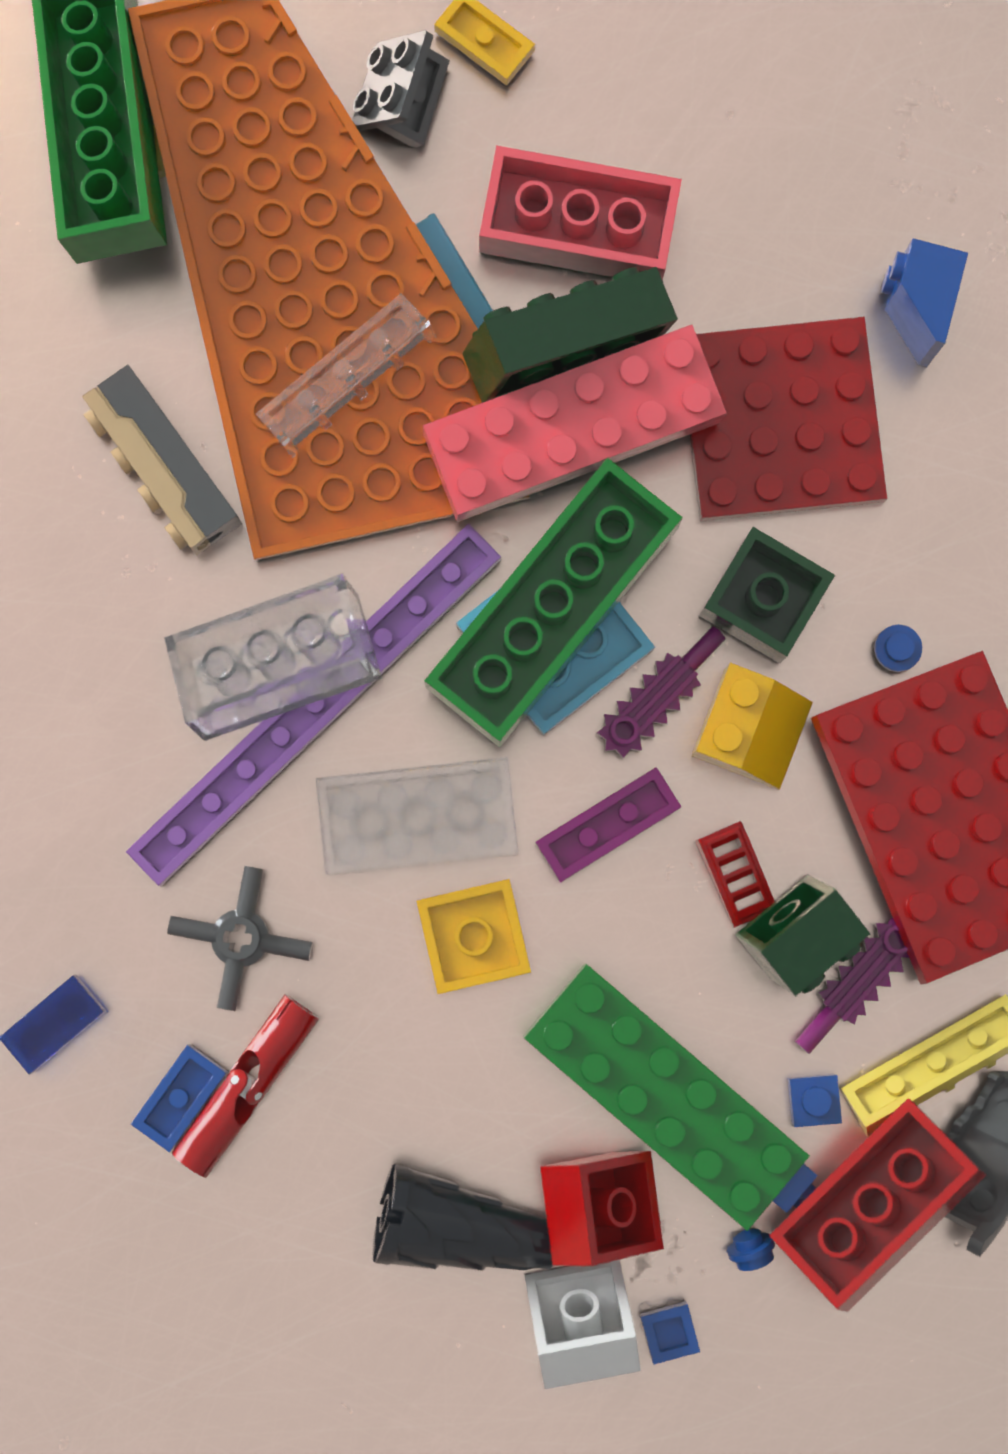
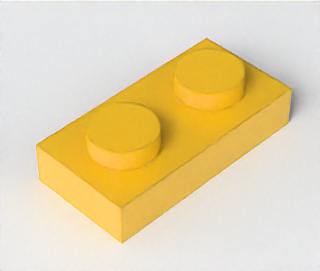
(485, 38)

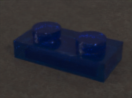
(52, 1024)

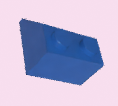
(923, 295)

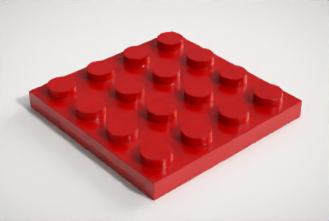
(795, 421)

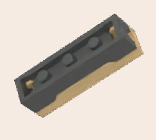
(162, 461)

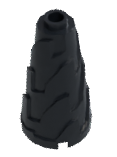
(438, 1224)

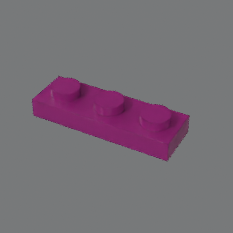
(608, 824)

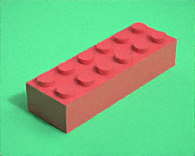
(574, 423)

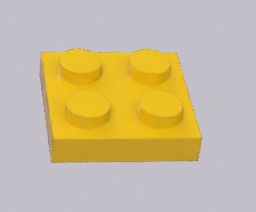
(473, 936)

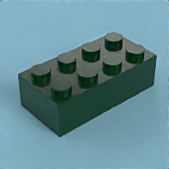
(567, 331)

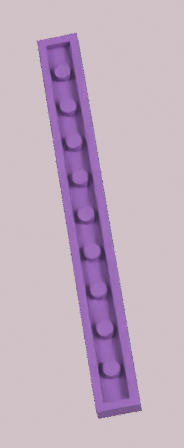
(283, 737)

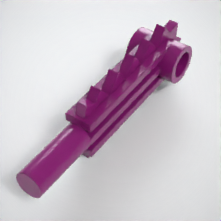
(660, 693)
(858, 983)

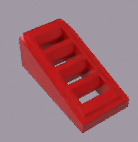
(738, 833)

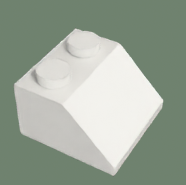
(582, 1324)

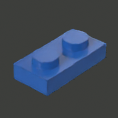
(179, 1098)

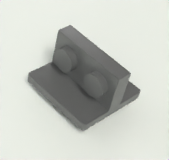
(401, 88)

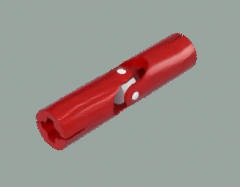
(240, 1092)

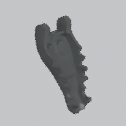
(984, 1138)

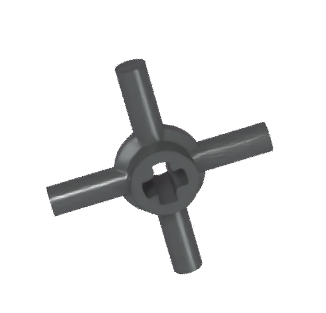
(218, 935)

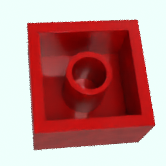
(601, 1208)

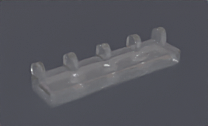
(345, 373)

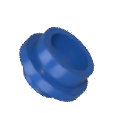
(898, 648)
(751, 1250)

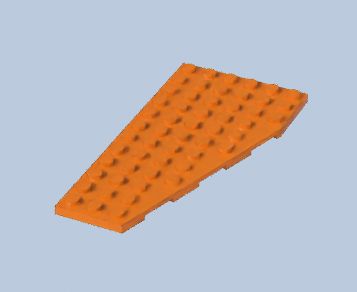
(285, 259)

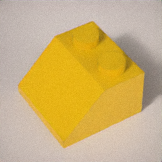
(752, 726)

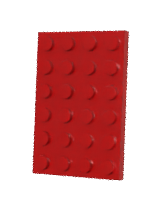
(931, 807)

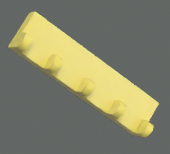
(931, 1065)

